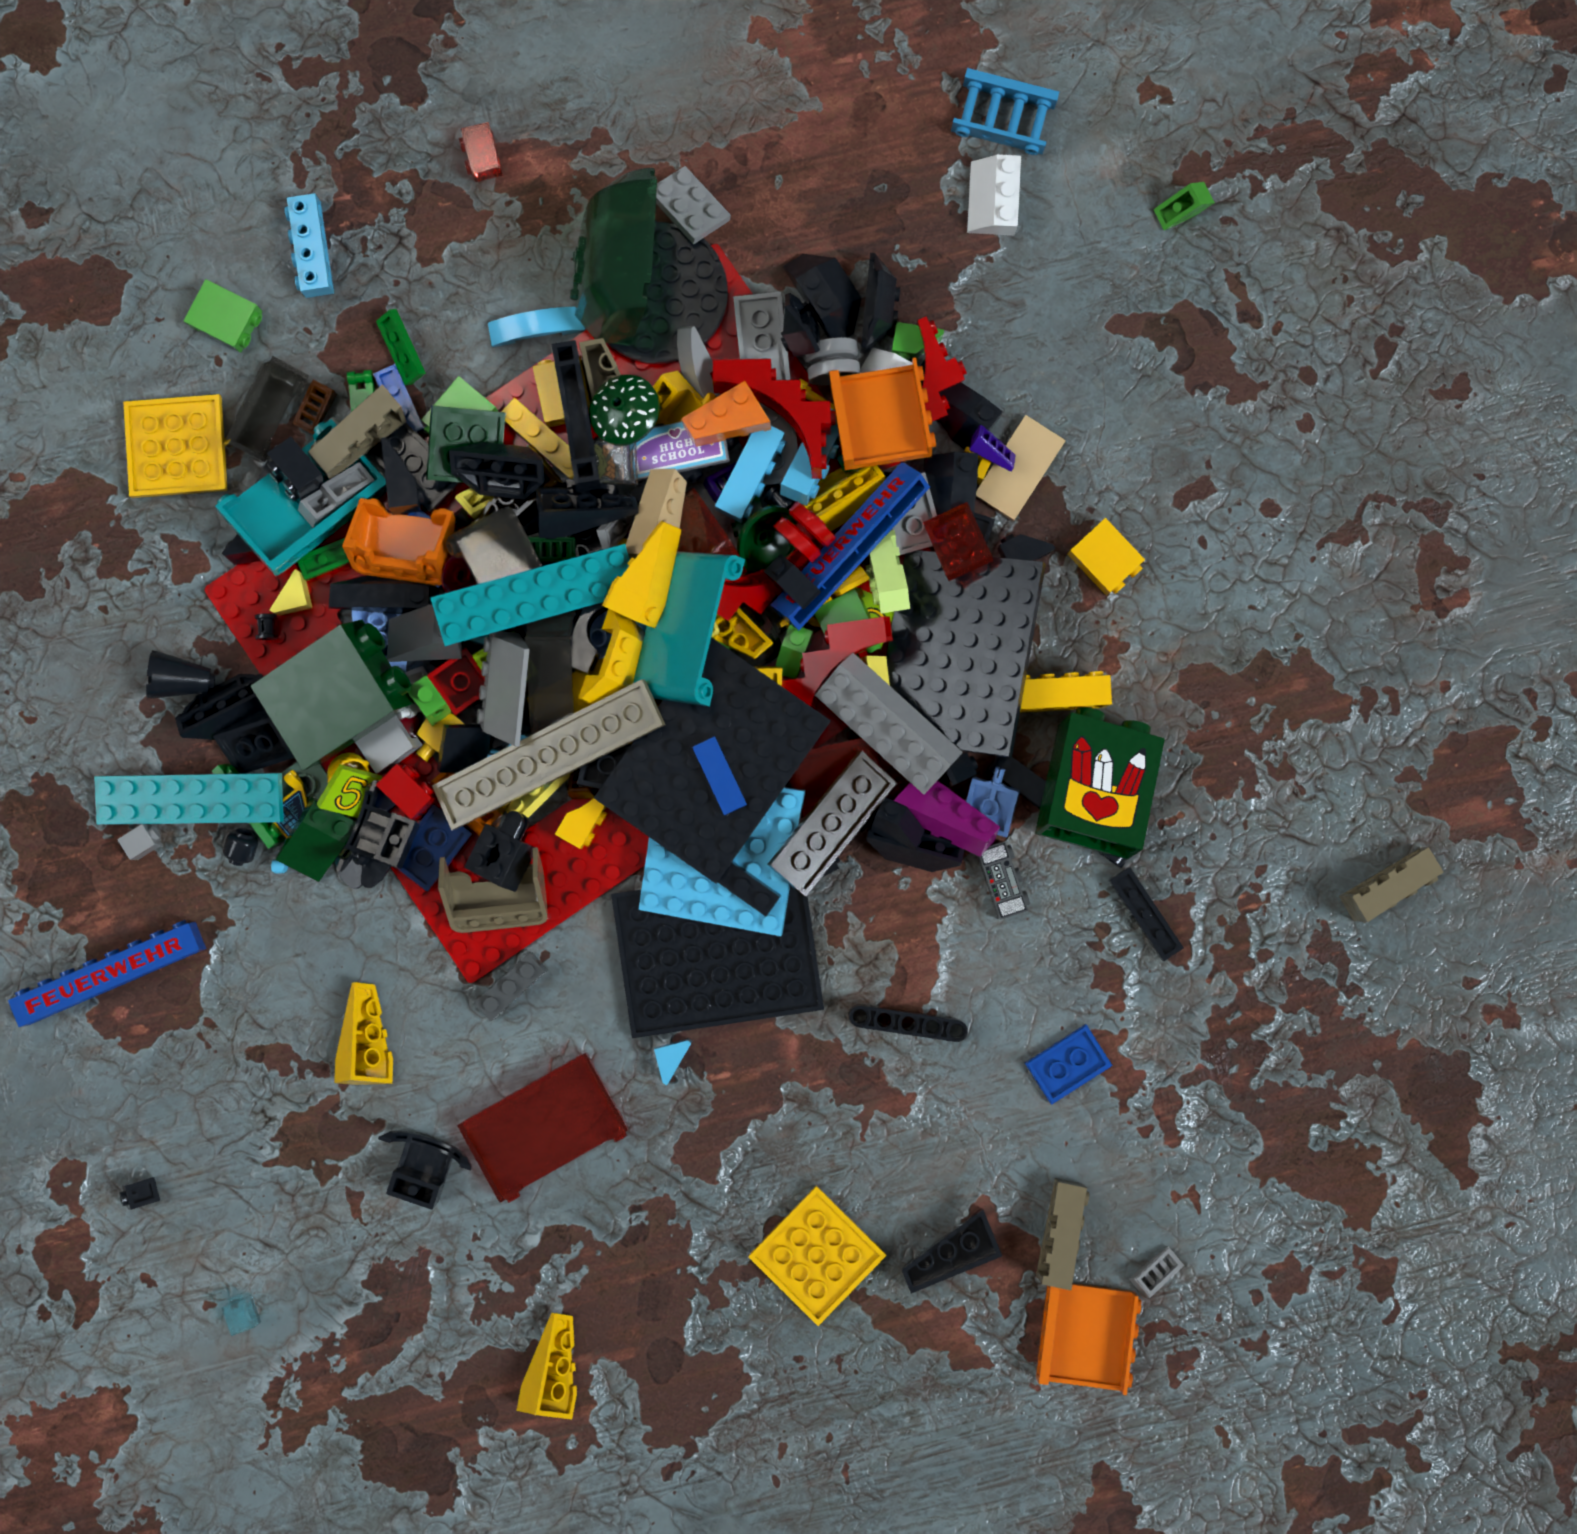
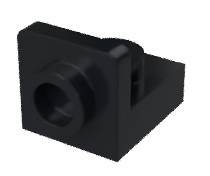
(139, 1193)

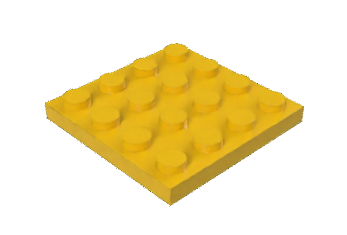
(175, 446)
(817, 1255)

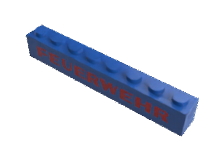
(856, 540)
(104, 975)

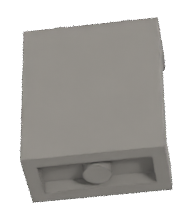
(387, 745)

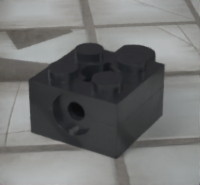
(513, 853)

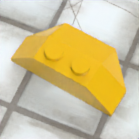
(844, 494)

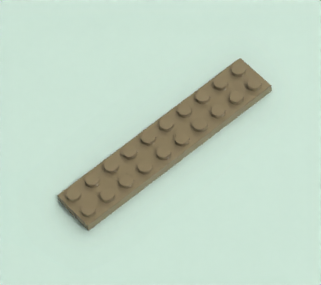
(548, 754)

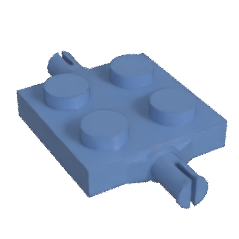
(994, 800)

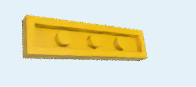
(539, 436)

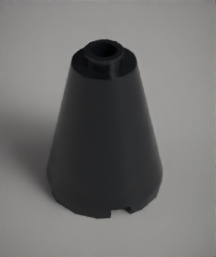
(176, 677)

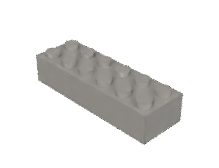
(888, 723)

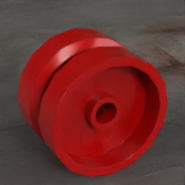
(807, 529)

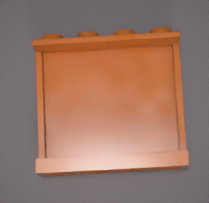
(882, 416)
(1088, 1337)

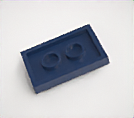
(431, 843)

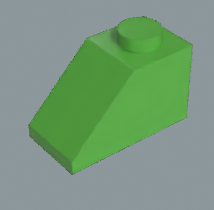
(1184, 205)
(909, 341)
(791, 651)

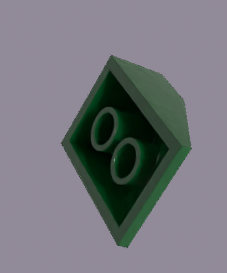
(316, 840)

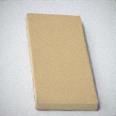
(1034, 452)

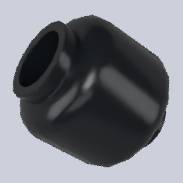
(240, 846)

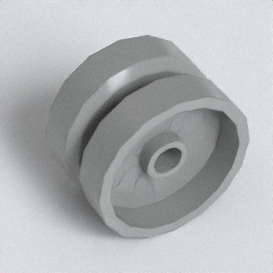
(833, 355)

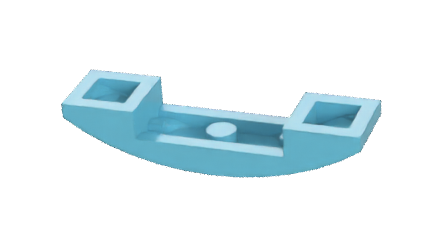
(534, 324)

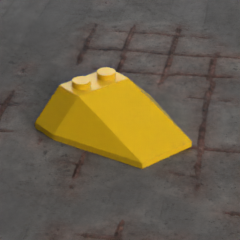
(619, 661)

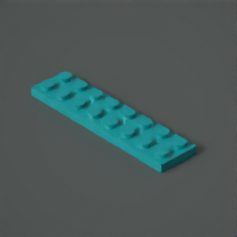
(528, 595)
(189, 798)

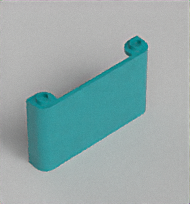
(272, 521)
(678, 646)

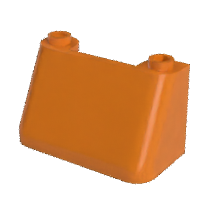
(398, 544)

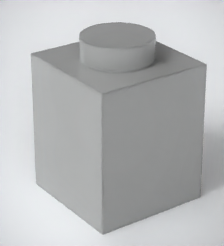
(140, 841)

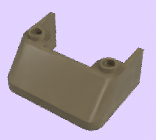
(491, 907)

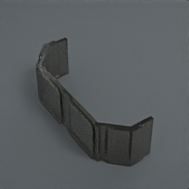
(550, 670)

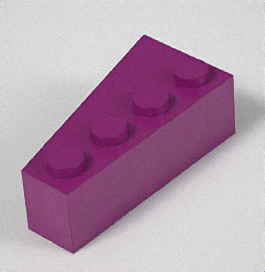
(950, 817)

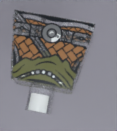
(617, 463)

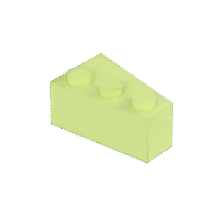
(887, 576)

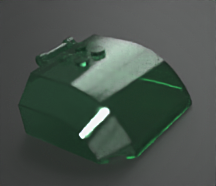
(615, 257)

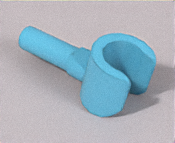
(278, 867)

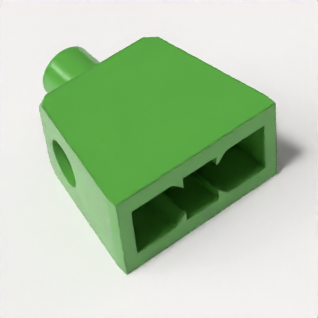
(429, 700)

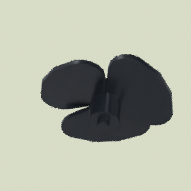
(363, 872)

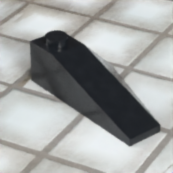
(966, 413)

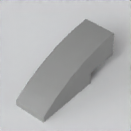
(695, 360)
(334, 494)

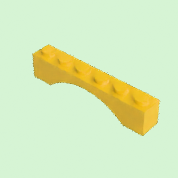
(579, 824)

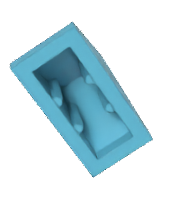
(669, 1057)

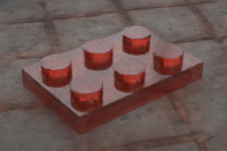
(958, 541)

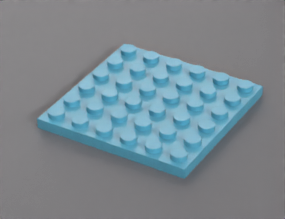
(683, 892)

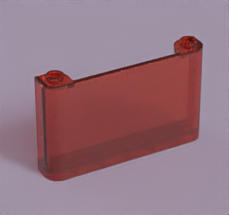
(543, 1127)

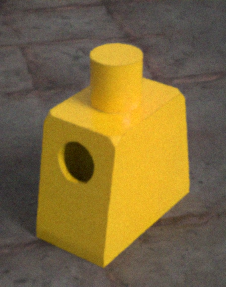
(433, 734)

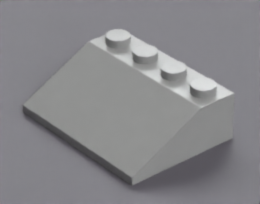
(503, 686)

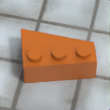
(726, 417)

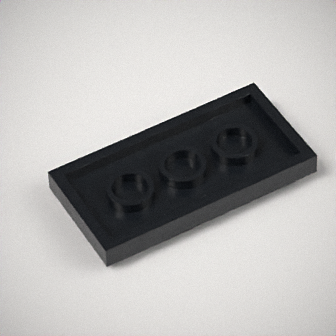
(414, 455)

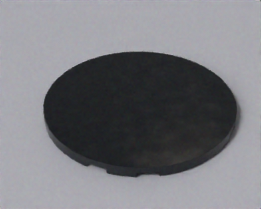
(684, 291)

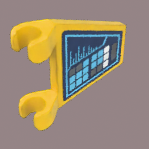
(293, 803)

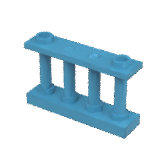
(1021, 94)

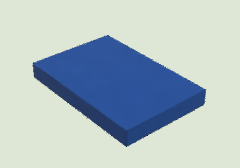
(1068, 1064)

